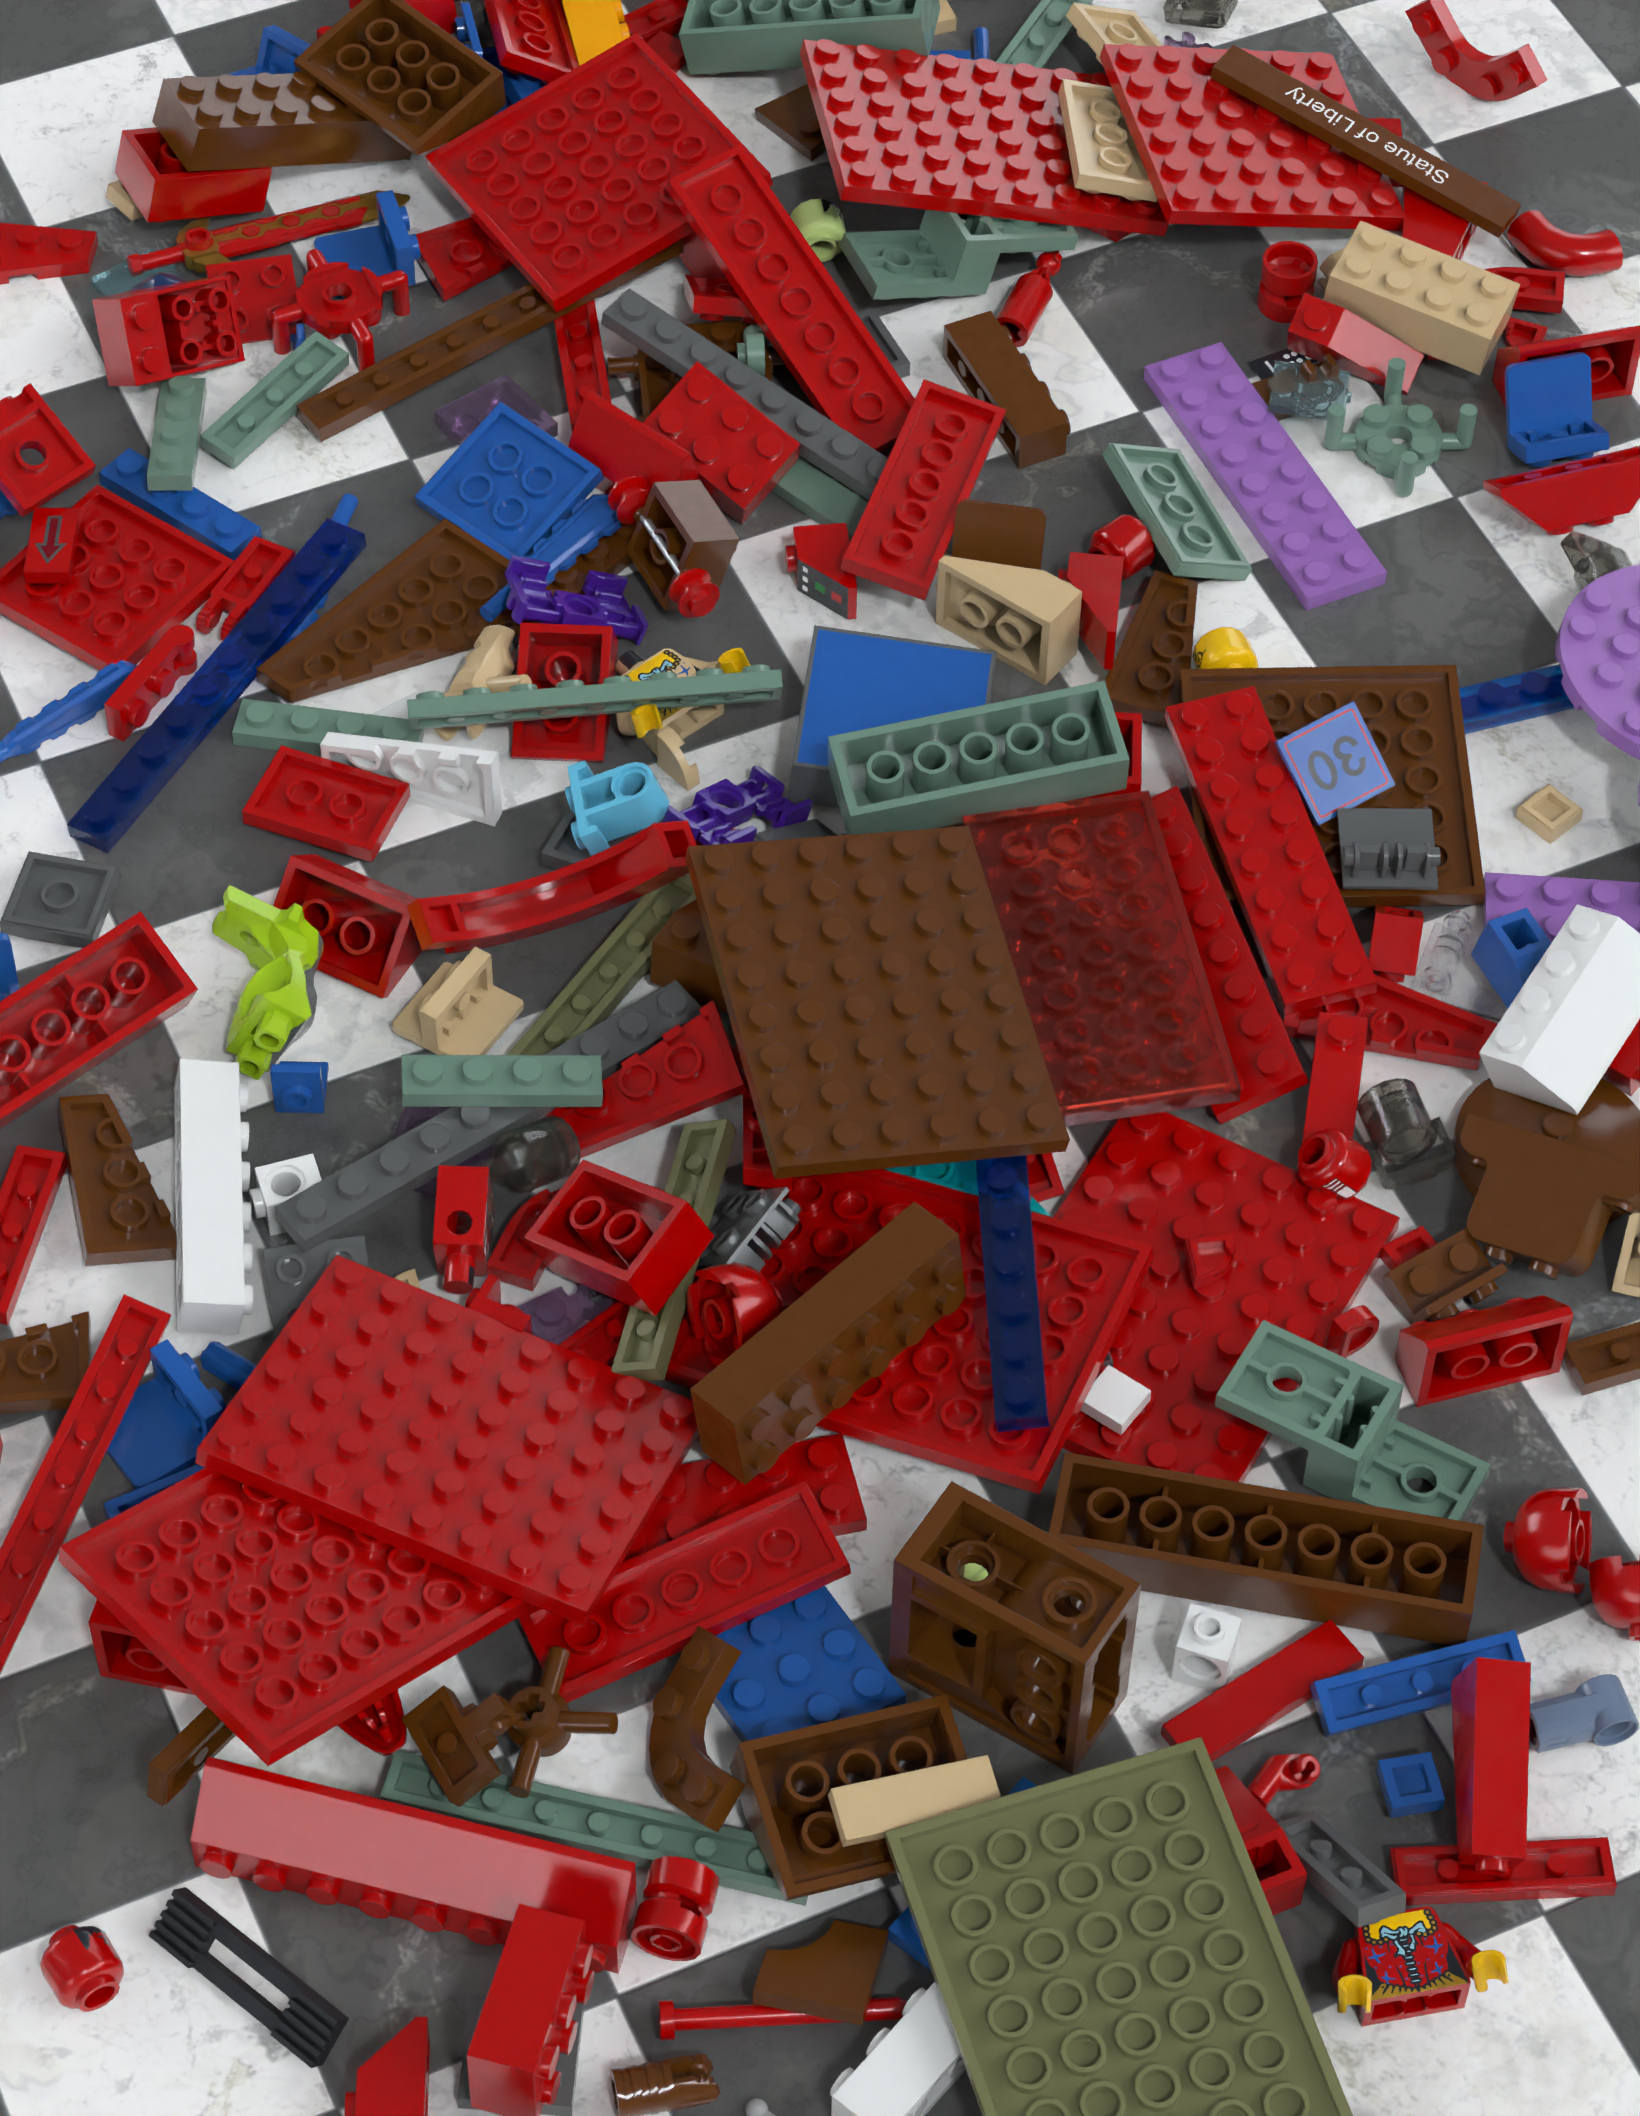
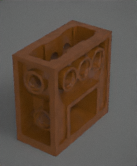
(1045, 1619)

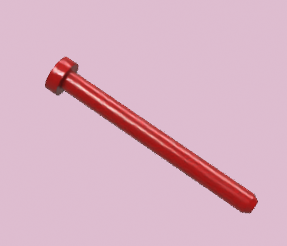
(756, 2015)

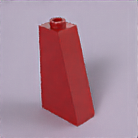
(1491, 1763)

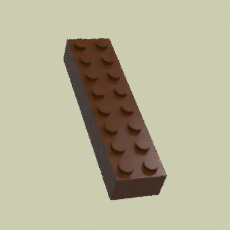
(1273, 1548)

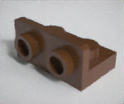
(1443, 1277)

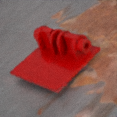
(258, 290)

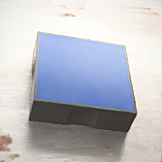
(873, 682)

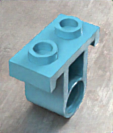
(613, 803)

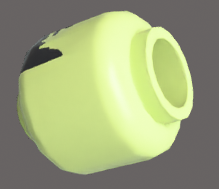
(821, 226)

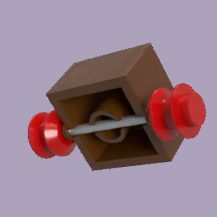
(678, 541)

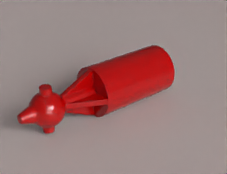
(1029, 298)

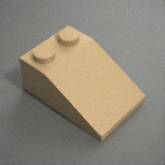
(1011, 610)

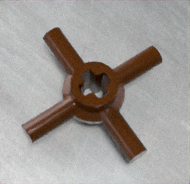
(547, 1722)

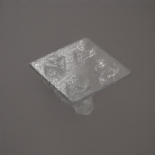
(1451, 972)

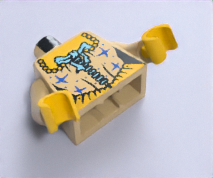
(647, 720)

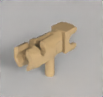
(486, 666)

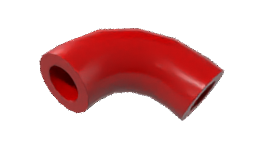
(1563, 251)

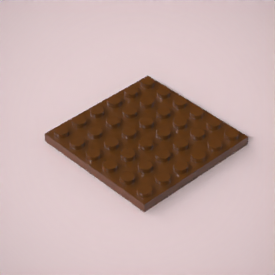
(1421, 737)

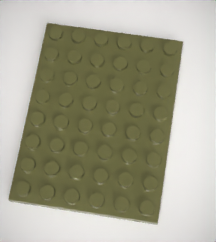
(1113, 1950)

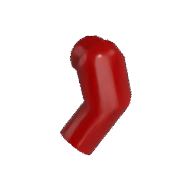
(1283, 1774)

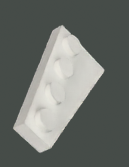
(439, 775)

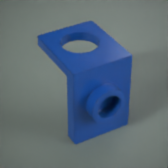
(299, 1086)

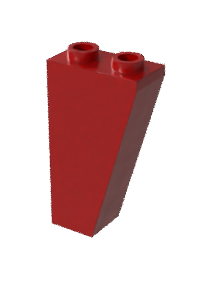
(1434, 225)

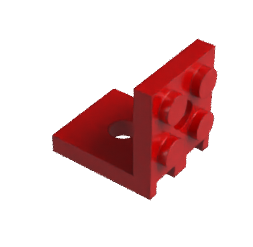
(31, 424)

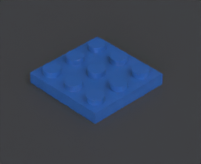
(509, 483)
(802, 1670)

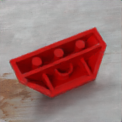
(1573, 491)

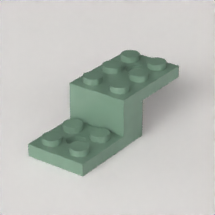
(947, 254)
(1348, 1427)

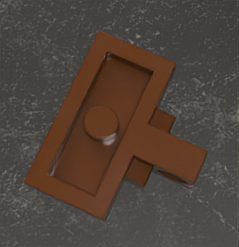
(459, 1740)

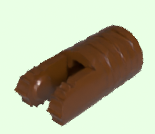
(663, 2085)

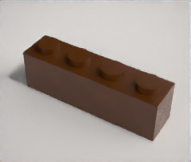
(998, 374)

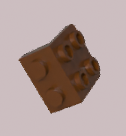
(999, 533)

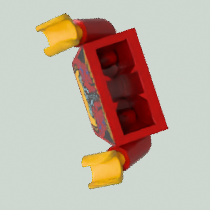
(1410, 1968)

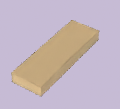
(883, 1804)

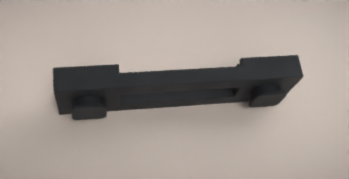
(305, 2028)

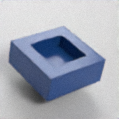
(1410, 1785)

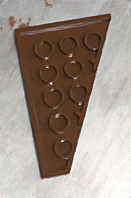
(398, 618)

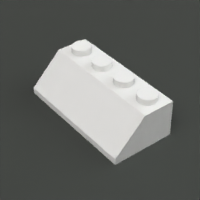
(1569, 1013)

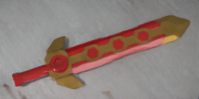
(201, 247)

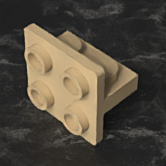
(459, 1009)

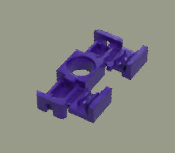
(599, 606)
(714, 822)

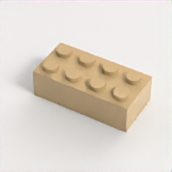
(1422, 296)

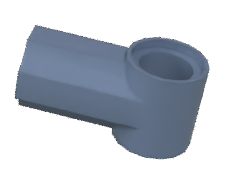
(1593, 1712)

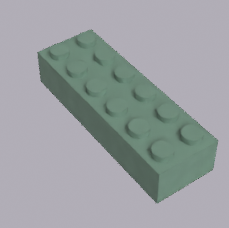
(770, 33)
(979, 761)

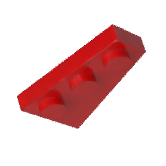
(45, 251)

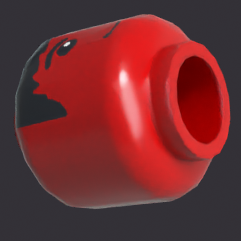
(82, 1967)

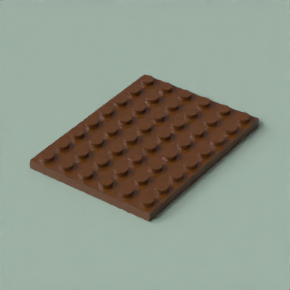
(874, 1001)

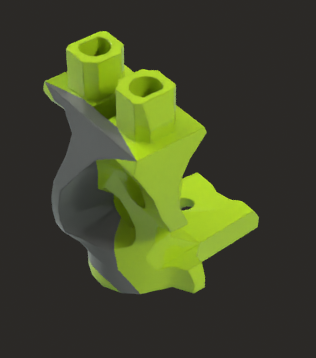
(281, 996)

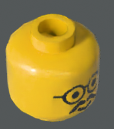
(1224, 649)

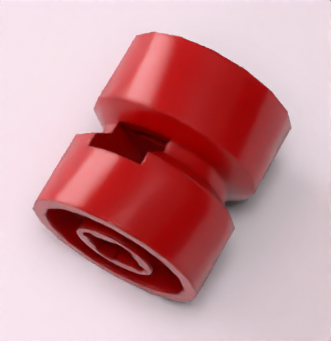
(1286, 274)
(675, 1908)

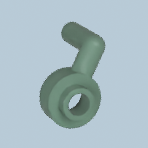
(753, 350)

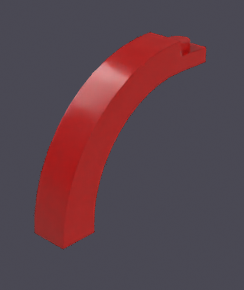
(555, 898)

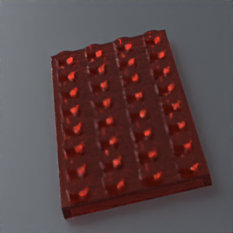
(1105, 957)

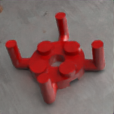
(330, 317)

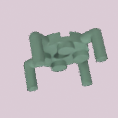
(1394, 420)

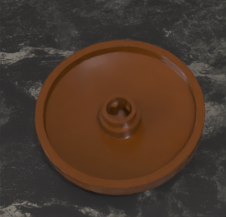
(1604, 1124)

